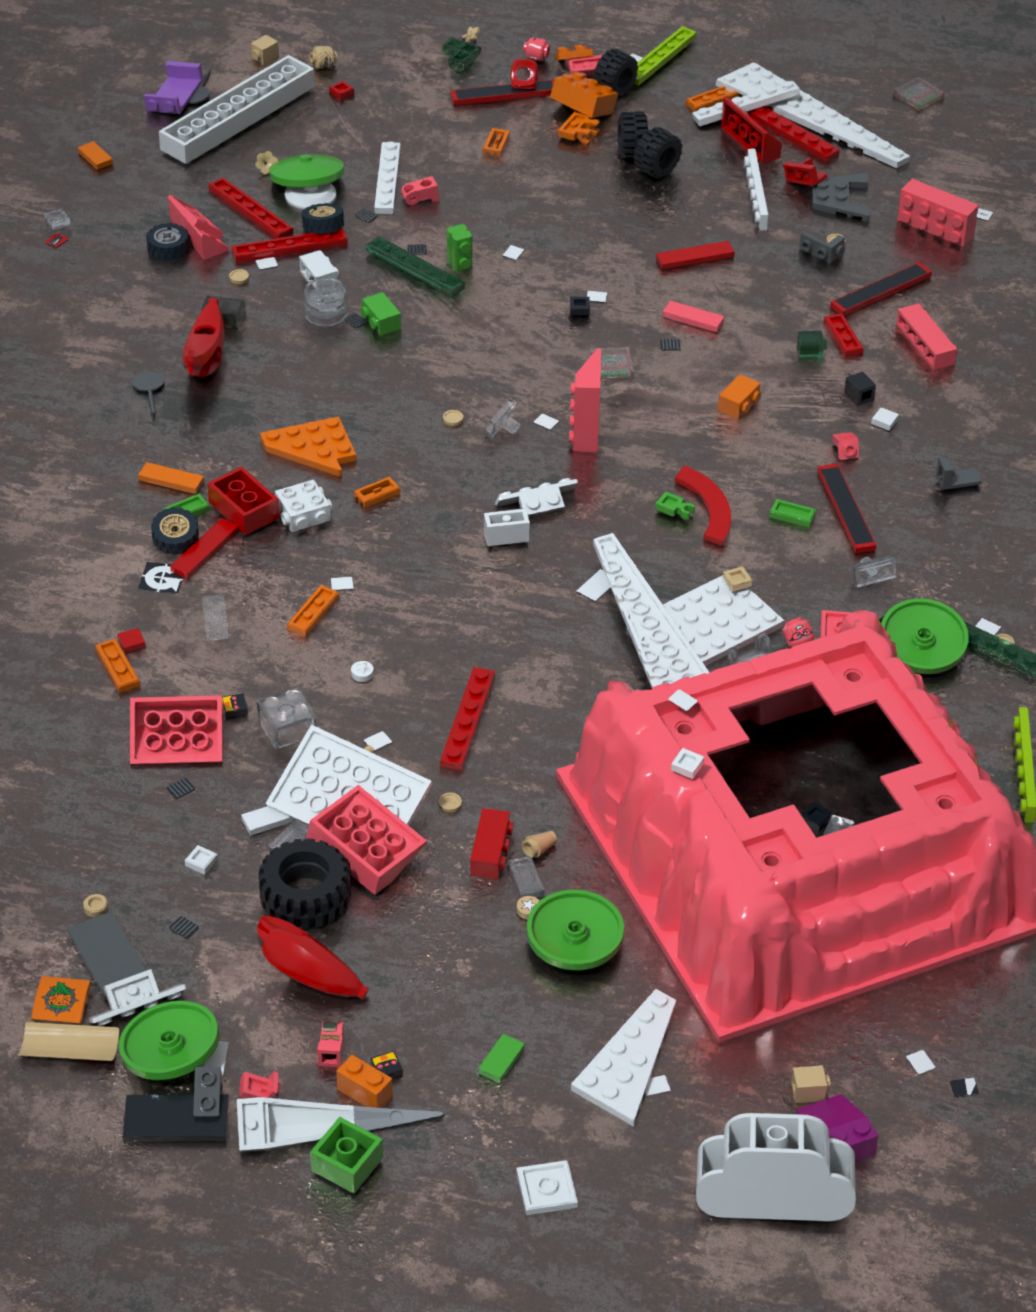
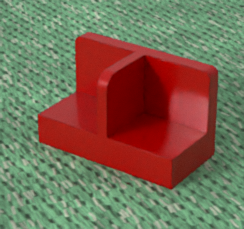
(803, 173)

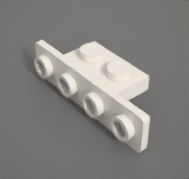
(539, 500)
(132, 993)

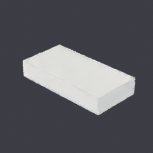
(263, 820)

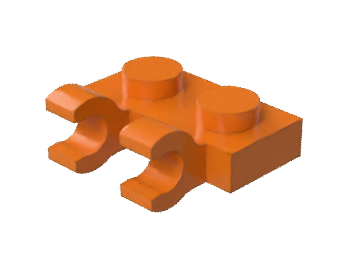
(565, 53)
(577, 127)

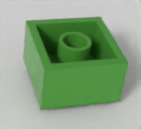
(346, 1154)

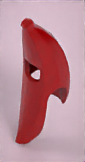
(205, 342)
(306, 959)

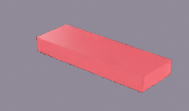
(693, 316)

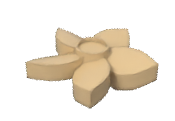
(471, 34)

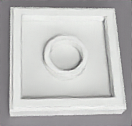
(546, 1187)

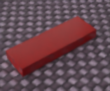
(843, 335)

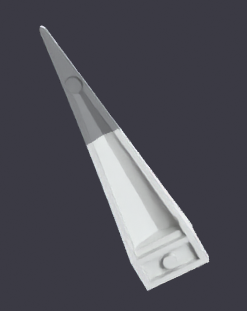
(286, 1123)

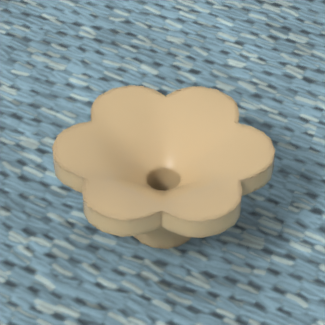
(266, 157)

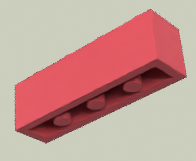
(926, 336)

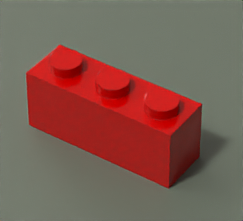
(491, 843)

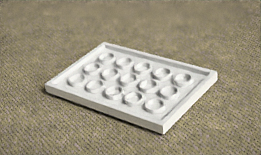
(721, 619)
(331, 767)

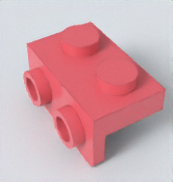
(583, 65)

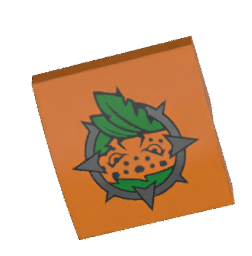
(60, 1000)

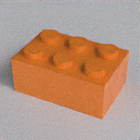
(584, 94)

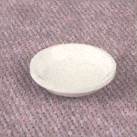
(306, 196)

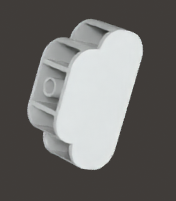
(776, 1170)

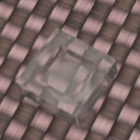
(57, 219)

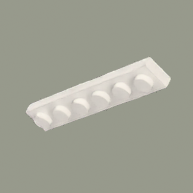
(749, 102)
(387, 178)
(756, 192)

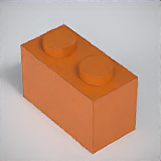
(739, 396)
(364, 1083)

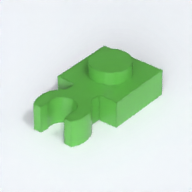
(673, 505)

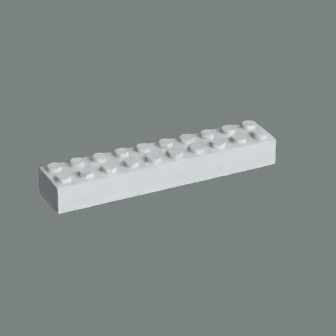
(236, 109)

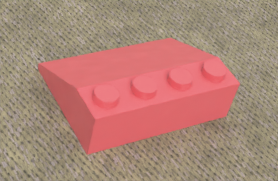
(586, 405)
(176, 730)
(368, 836)

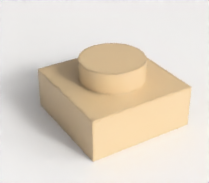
(737, 579)

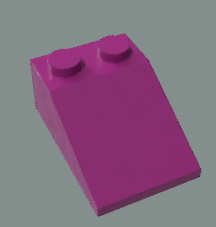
(845, 1124)

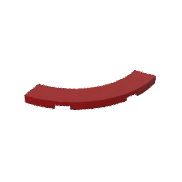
(713, 500)

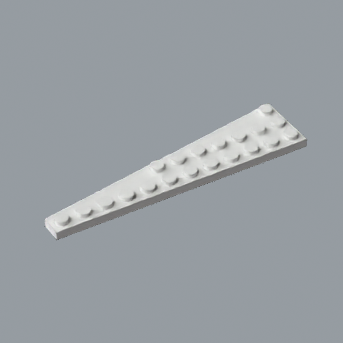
(813, 114)
(655, 635)

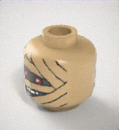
(323, 57)

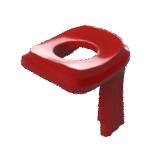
(527, 84)

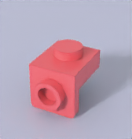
(256, 1086)

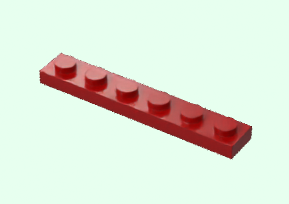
(794, 133)
(467, 719)

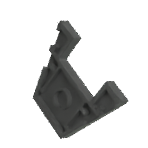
(833, 195)

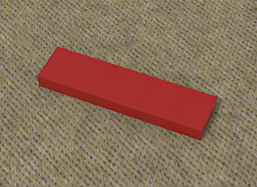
(695, 255)
(204, 548)

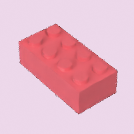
(937, 212)

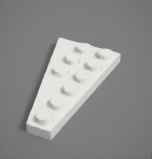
(626, 1063)

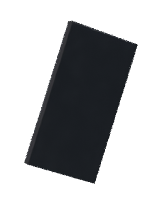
(171, 1119)

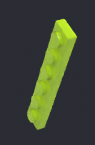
(664, 53)
(1025, 770)

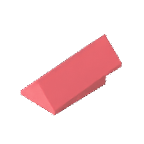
(202, 232)

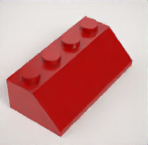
(749, 132)

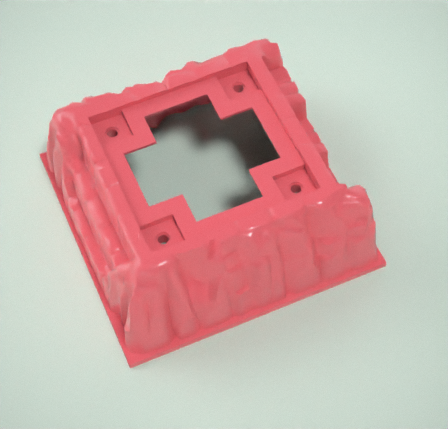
(760, 907)

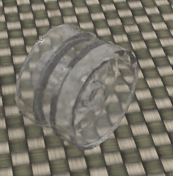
(325, 301)

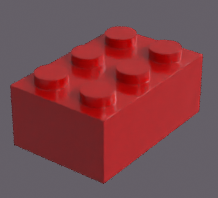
(243, 500)

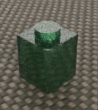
(811, 344)

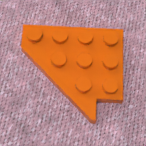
(313, 444)

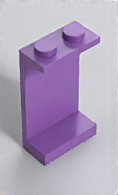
(177, 89)

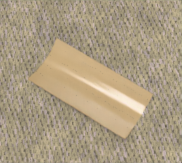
(70, 1041)

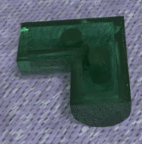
(461, 54)

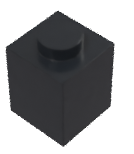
(860, 388)

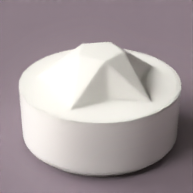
(362, 671)

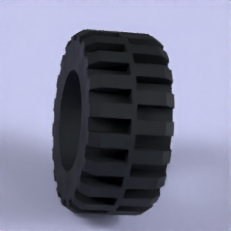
(298, 861)

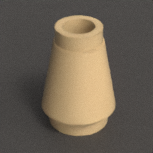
(539, 843)

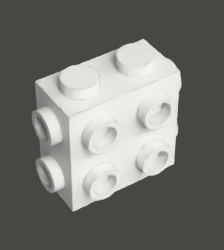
(303, 505)

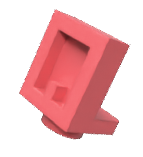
(847, 445)

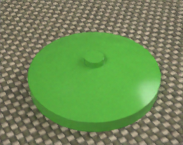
(306, 170)
(927, 635)
(575, 929)
(169, 1040)

